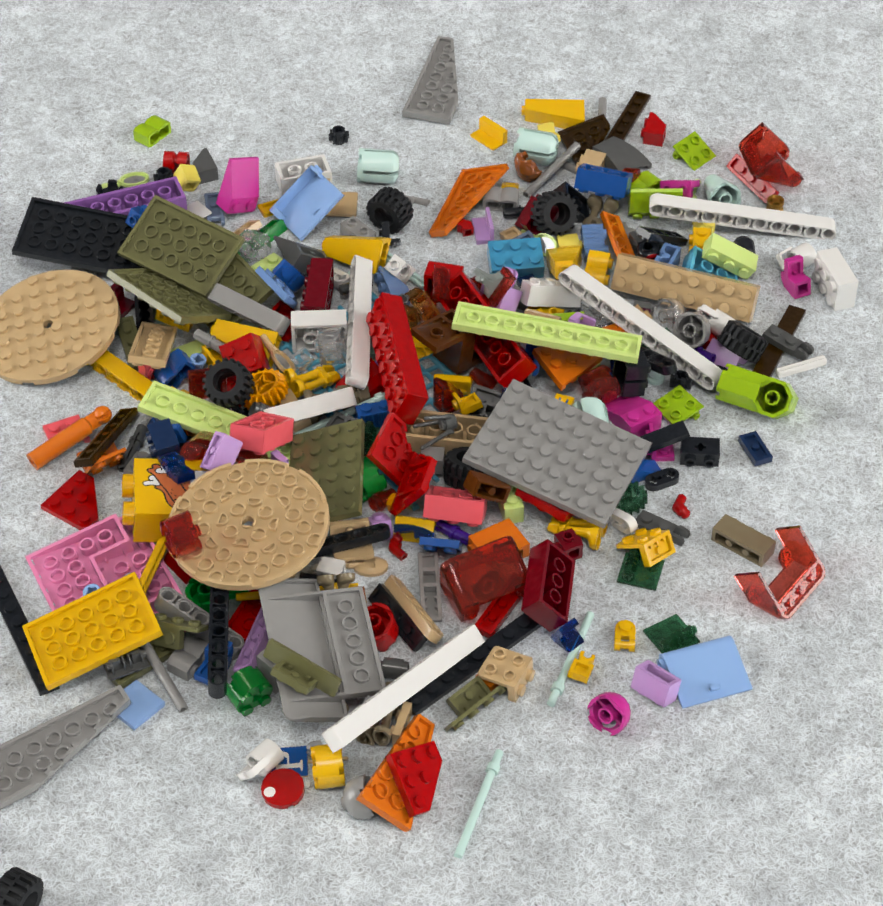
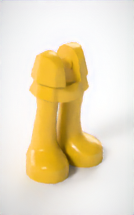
(324, 376)
(581, 527)

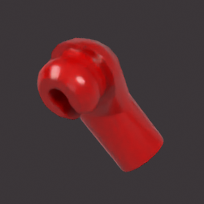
(679, 507)
(395, 547)

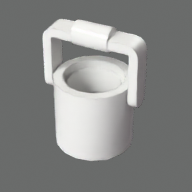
(804, 249)
(718, 318)
(261, 760)

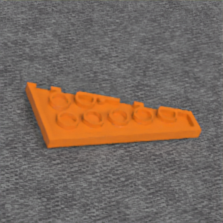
(465, 194)
(566, 366)
(381, 790)

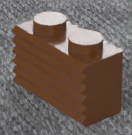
(486, 487)

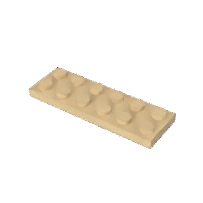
(152, 345)

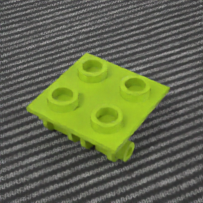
(693, 151)
(678, 405)

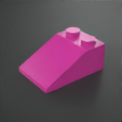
(240, 186)
(634, 414)

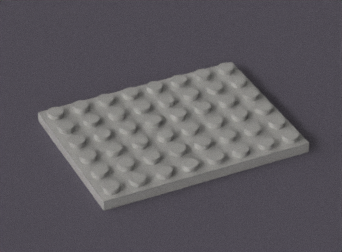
(557, 453)

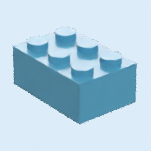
(519, 254)

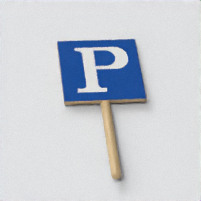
(297, 760)

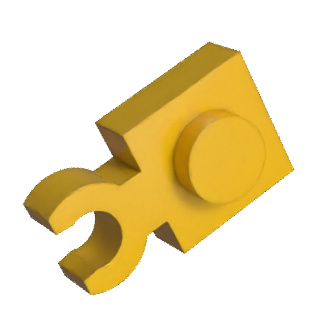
(581, 668)

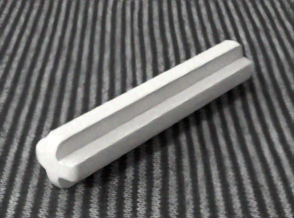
(801, 366)

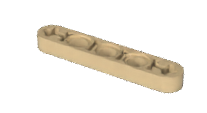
(413, 609)

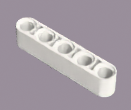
(316, 405)

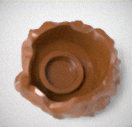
(526, 169)

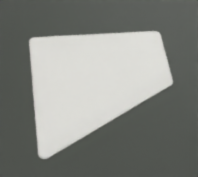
(199, 209)

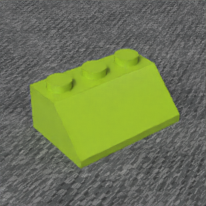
(639, 201)

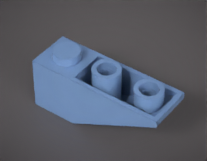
(389, 283)

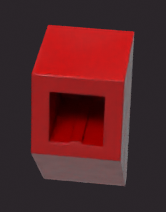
(653, 131)

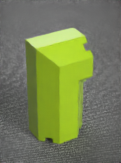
(756, 392)

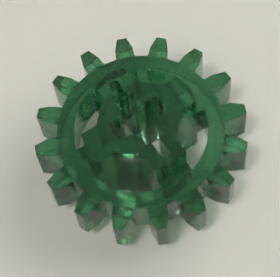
(630, 501)

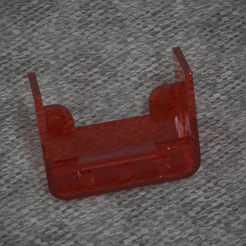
(795, 582)

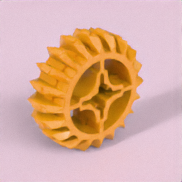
(269, 388)

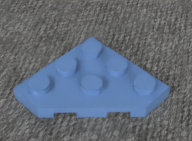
(278, 286)

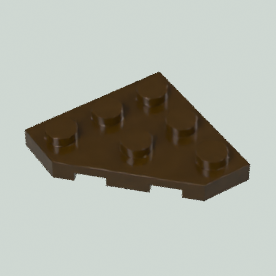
(586, 134)

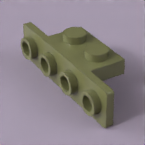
(174, 629)
(299, 671)
(469, 698)

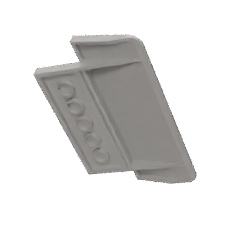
(331, 632)

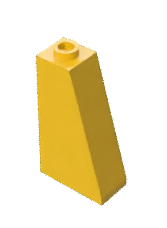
(561, 112)
(345, 247)
(561, 258)
(228, 331)

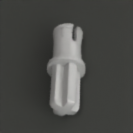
(208, 340)

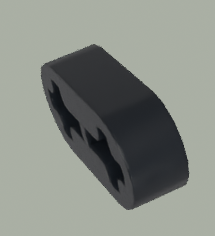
(661, 479)

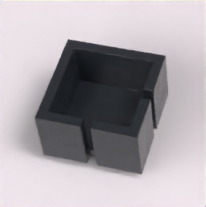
(632, 376)

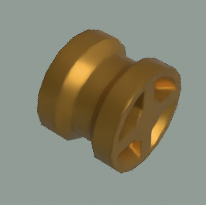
(775, 202)

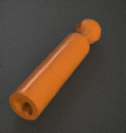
(68, 437)

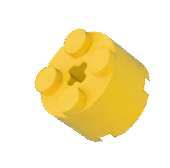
(327, 767)

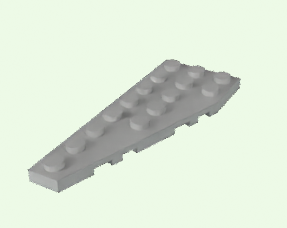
(436, 89)
(42, 751)

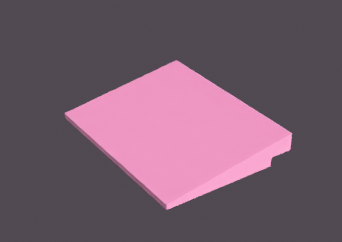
(95, 557)

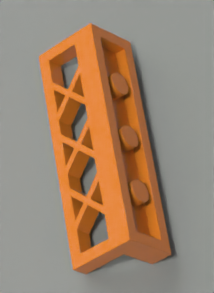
(616, 233)

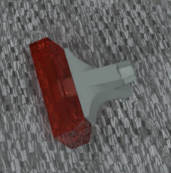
(495, 284)

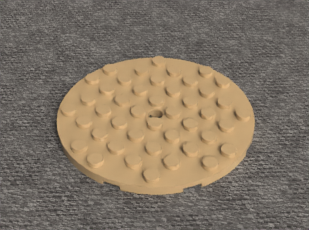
(81, 319)
(286, 529)

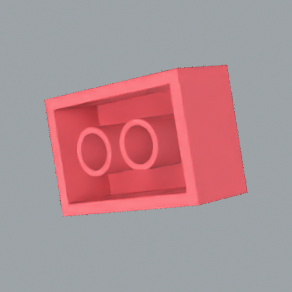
(262, 432)
(454, 506)

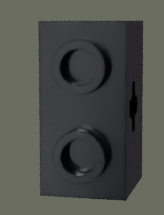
(700, 452)

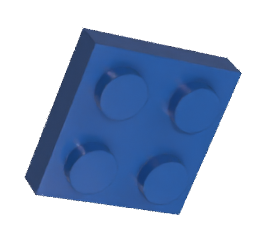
(447, 545)

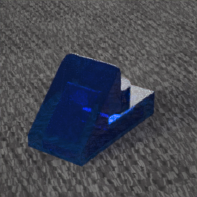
(568, 636)

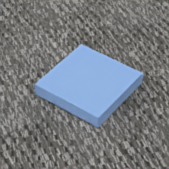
(142, 707)

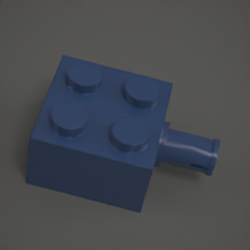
(161, 437)

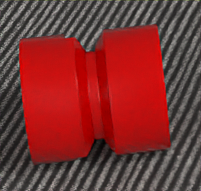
(172, 160)

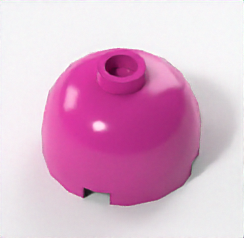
(607, 708)

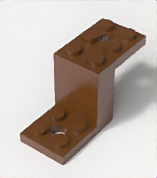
(448, 345)

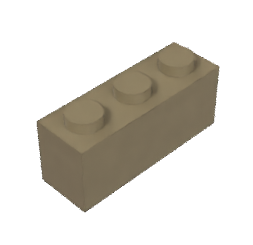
(743, 540)

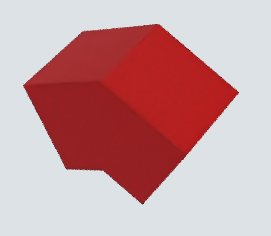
(465, 227)

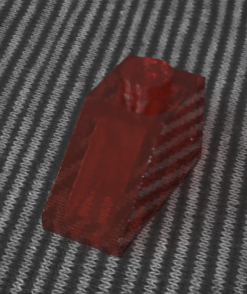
(443, 395)

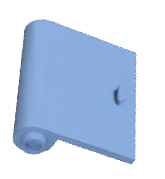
(306, 202)
(705, 667)

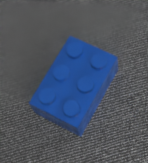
(603, 181)

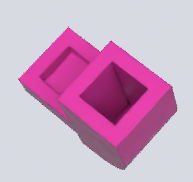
(794, 279)

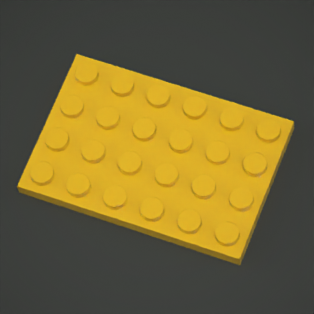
(92, 631)

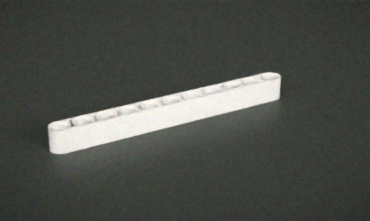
(742, 216)
(636, 322)
(357, 330)
(402, 688)

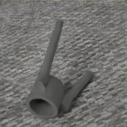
(446, 422)

